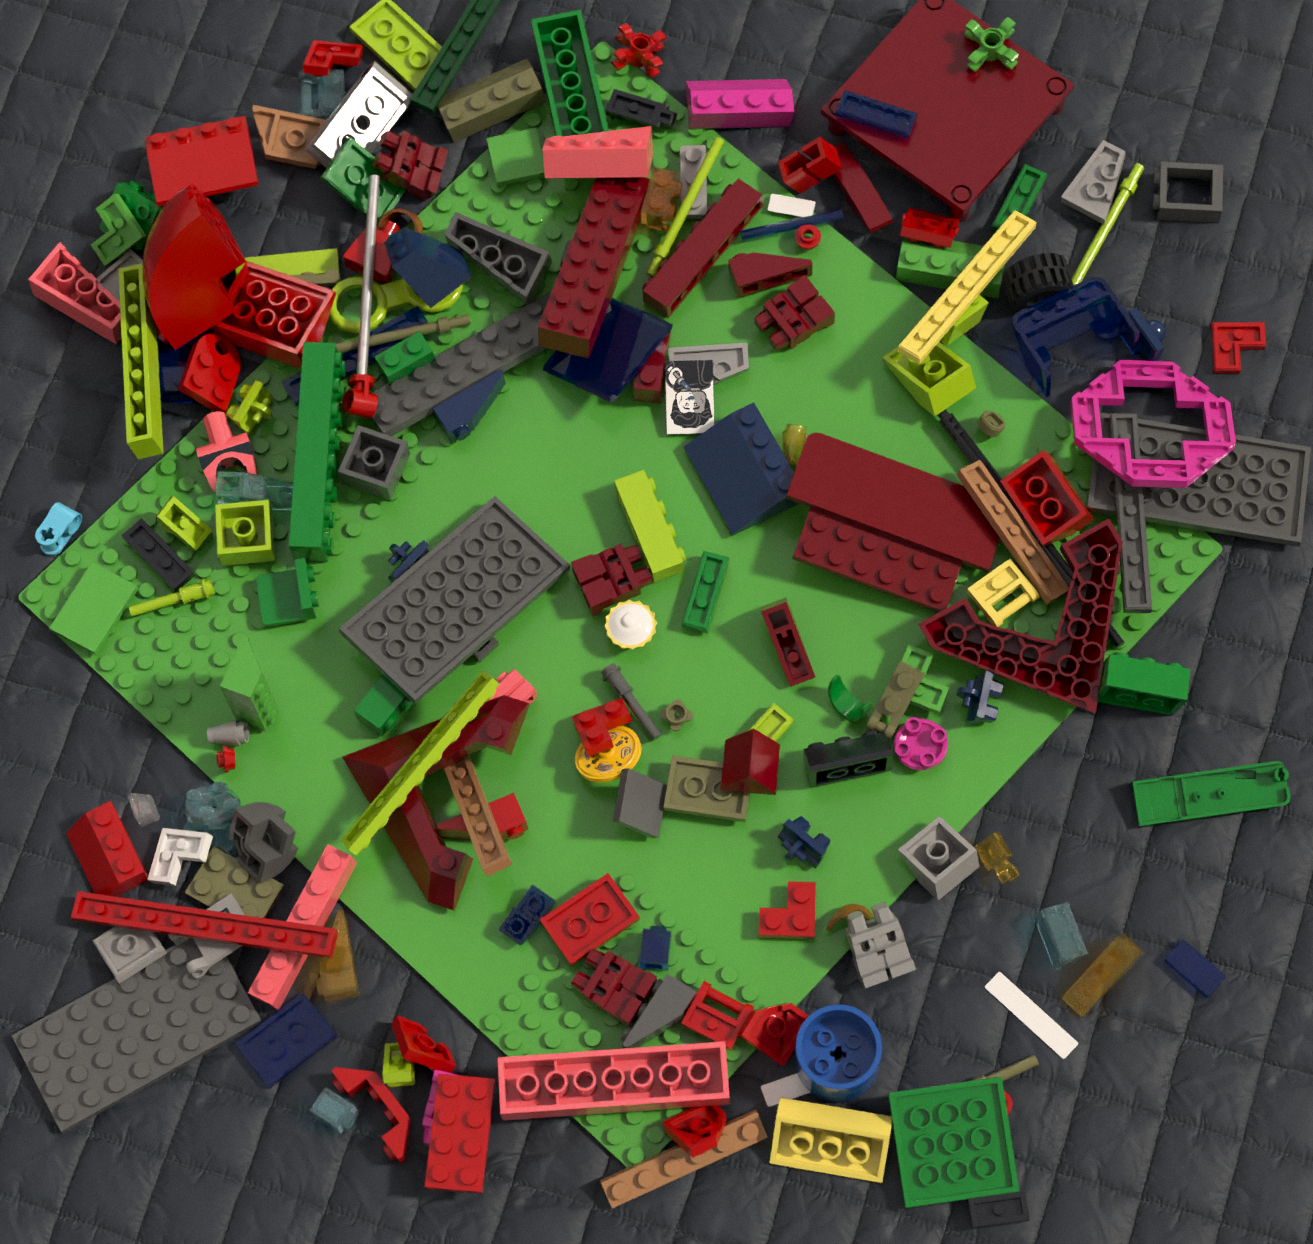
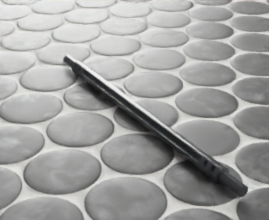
(973, 454)

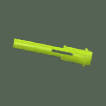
(185, 594)

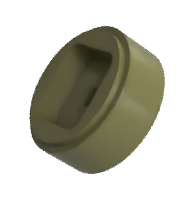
(991, 423)

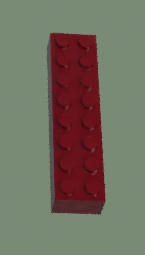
(593, 265)

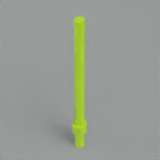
(1126, 189)
(663, 251)

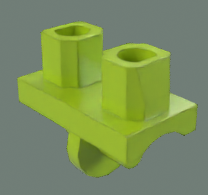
(253, 408)

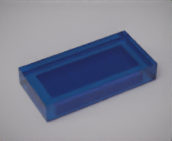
(1195, 968)

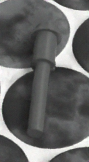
(624, 690)

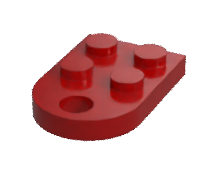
(210, 375)

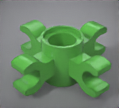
(991, 53)

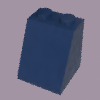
(427, 264)

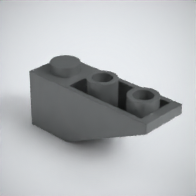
(664, 1011)

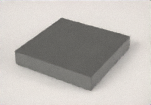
(640, 803)

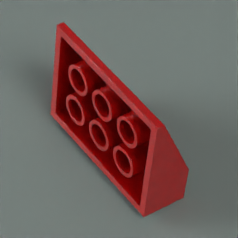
(210, 155)
(275, 313)

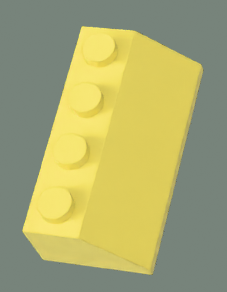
(831, 1140)

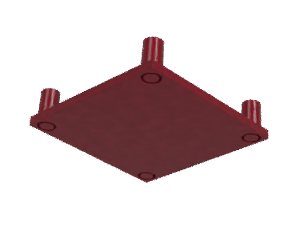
(965, 118)

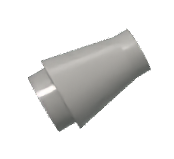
(229, 733)

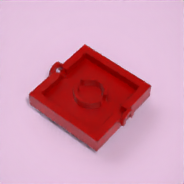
(929, 227)

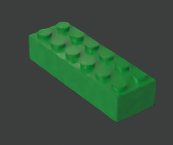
(569, 74)

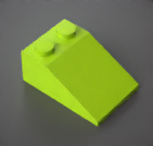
(935, 382)

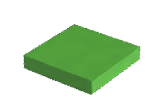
(516, 156)

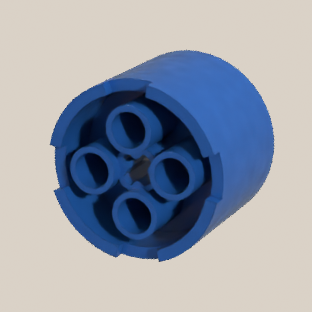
(844, 1031)

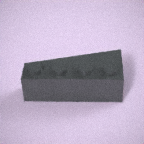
(504, 258)

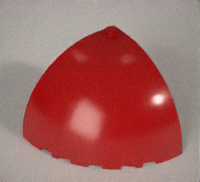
(185, 264)

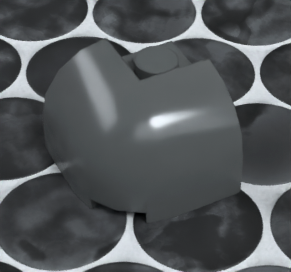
(262, 839)

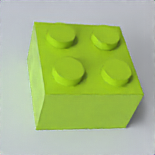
(245, 532)

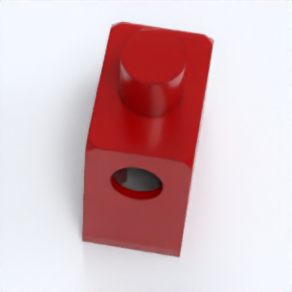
(382, 266)

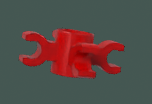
(638, 50)

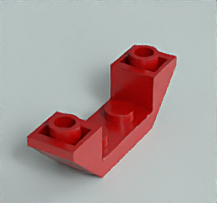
(353, 1082)

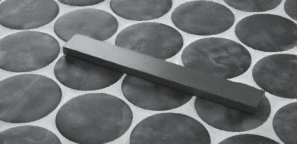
(1131, 525)

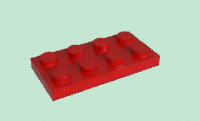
(460, 1133)

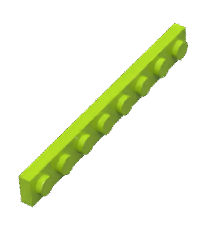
(420, 761)

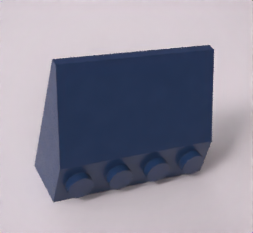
(742, 469)

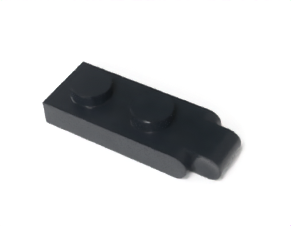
(640, 110)

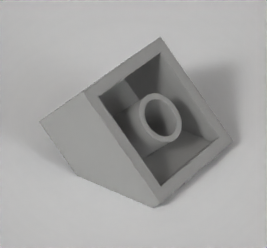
(939, 857)

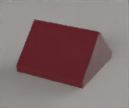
(750, 763)

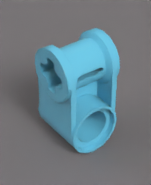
(57, 528)

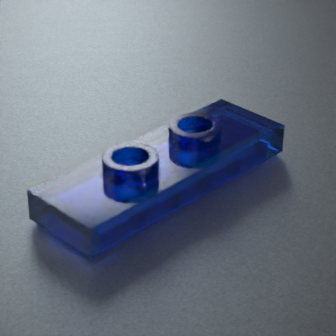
(876, 114)

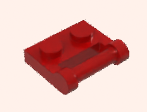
(712, 1023)

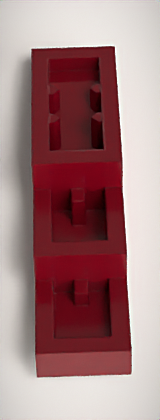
(860, 192)

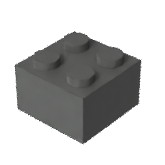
(374, 462)

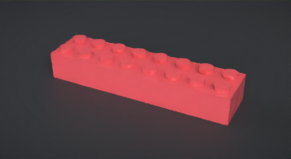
(613, 1081)

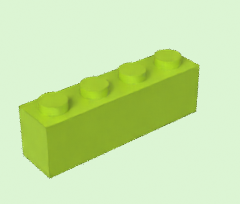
(649, 525)

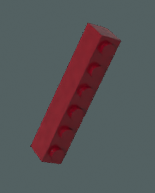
(702, 247)

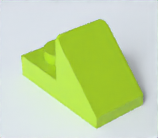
(183, 523)
(395, 1068)

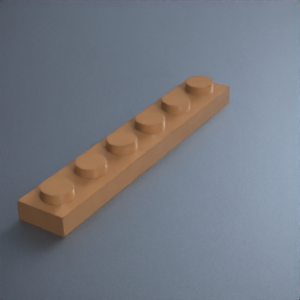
(1013, 532)
(478, 816)
(677, 1162)

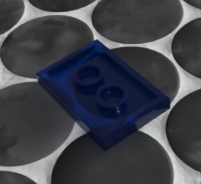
(286, 1040)

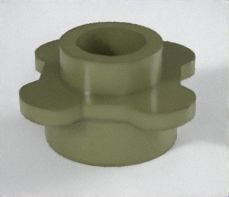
(676, 707)

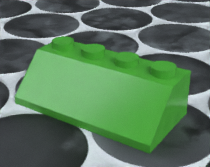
(939, 267)
(248, 690)

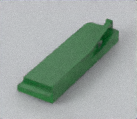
(1211, 793)

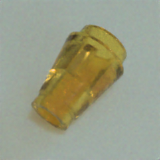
(793, 442)

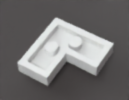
(174, 848)

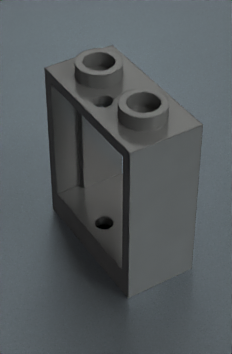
(1184, 211)

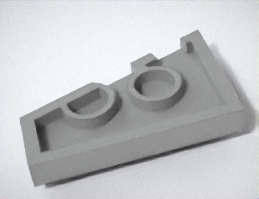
(1096, 183)
(727, 359)

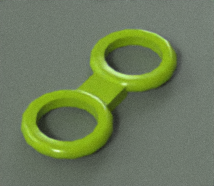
(389, 298)

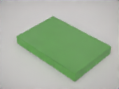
(93, 608)

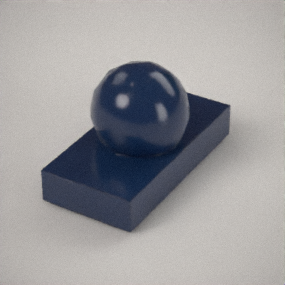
(1151, 335)

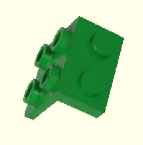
(141, 205)
(287, 595)

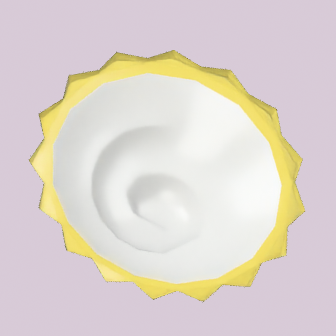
(630, 624)

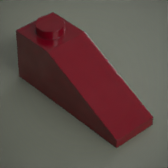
(763, 271)
(650, 379)
(787, 641)

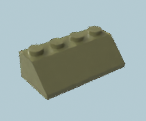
(491, 100)

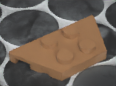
(286, 135)

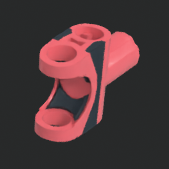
(224, 449)

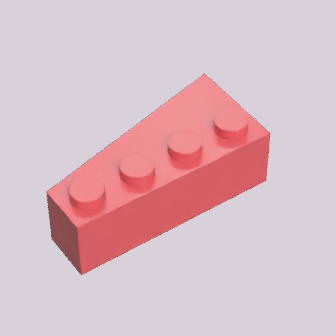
(599, 154)
(77, 294)

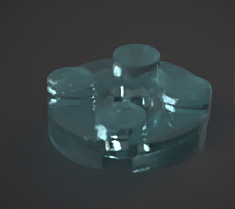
(200, 802)

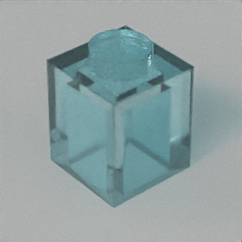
(334, 1110)

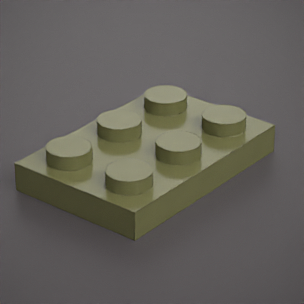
(696, 790)
(224, 875)

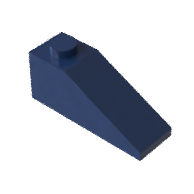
(466, 409)

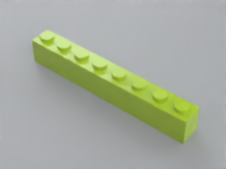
(140, 366)

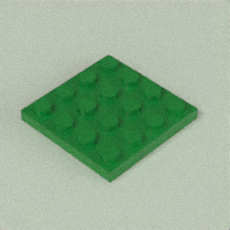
(953, 1142)

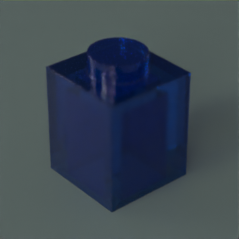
(655, 948)

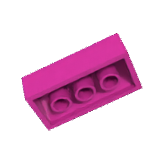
(739, 103)

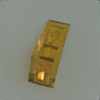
(338, 974)
(1103, 974)

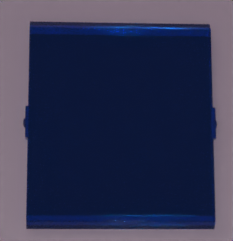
(619, 352)

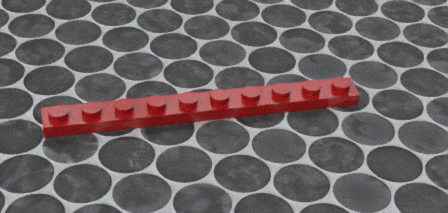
(205, 924)

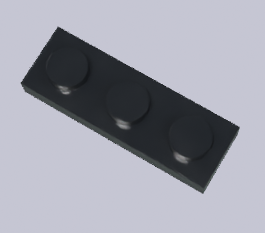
(158, 555)

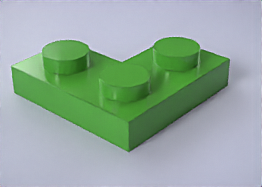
(123, 230)
(929, 693)

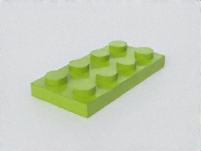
(397, 41)

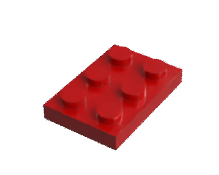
(589, 919)

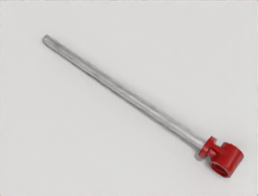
(358, 399)

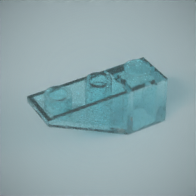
(245, 487)

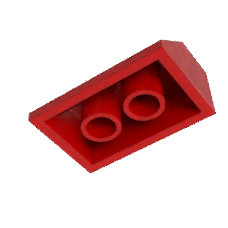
(1047, 499)
(106, 852)

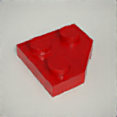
(774, 1030)
(420, 1048)
(696, 1128)

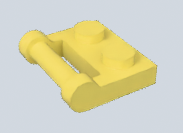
(999, 585)

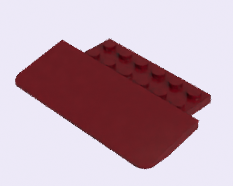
(886, 523)

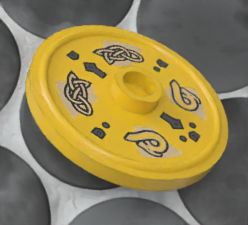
(608, 764)

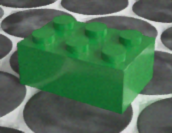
(1143, 684)

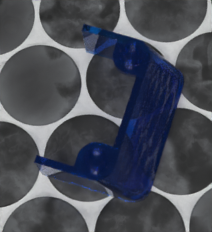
(1065, 316)

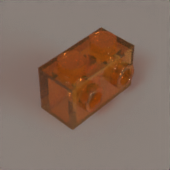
(660, 199)

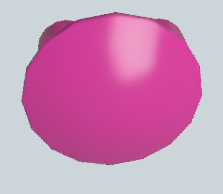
(920, 744)

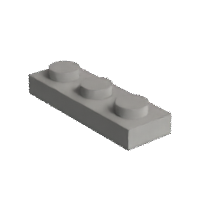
(690, 162)

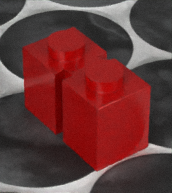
(803, 173)

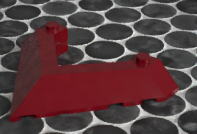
(1062, 668)
(411, 826)

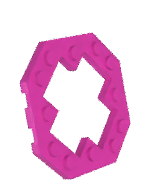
(1116, 452)

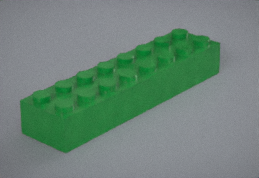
(316, 452)

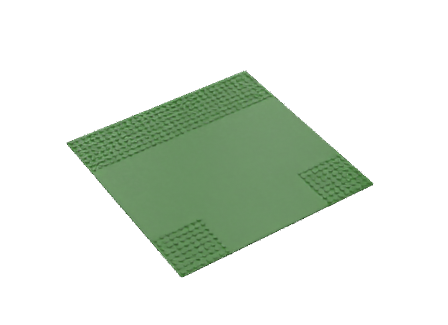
(554, 464)

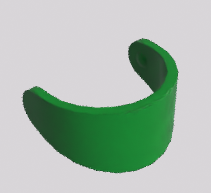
(844, 702)

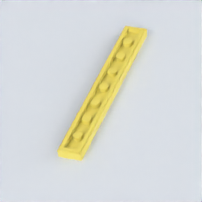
(966, 287)

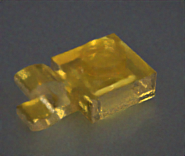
(994, 855)

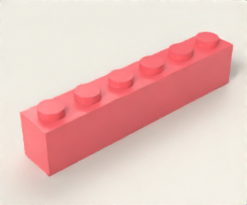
(312, 909)

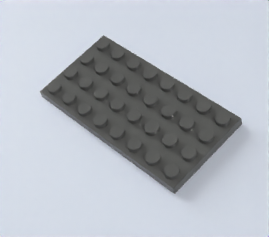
(1247, 494)
(454, 599)
(133, 1033)

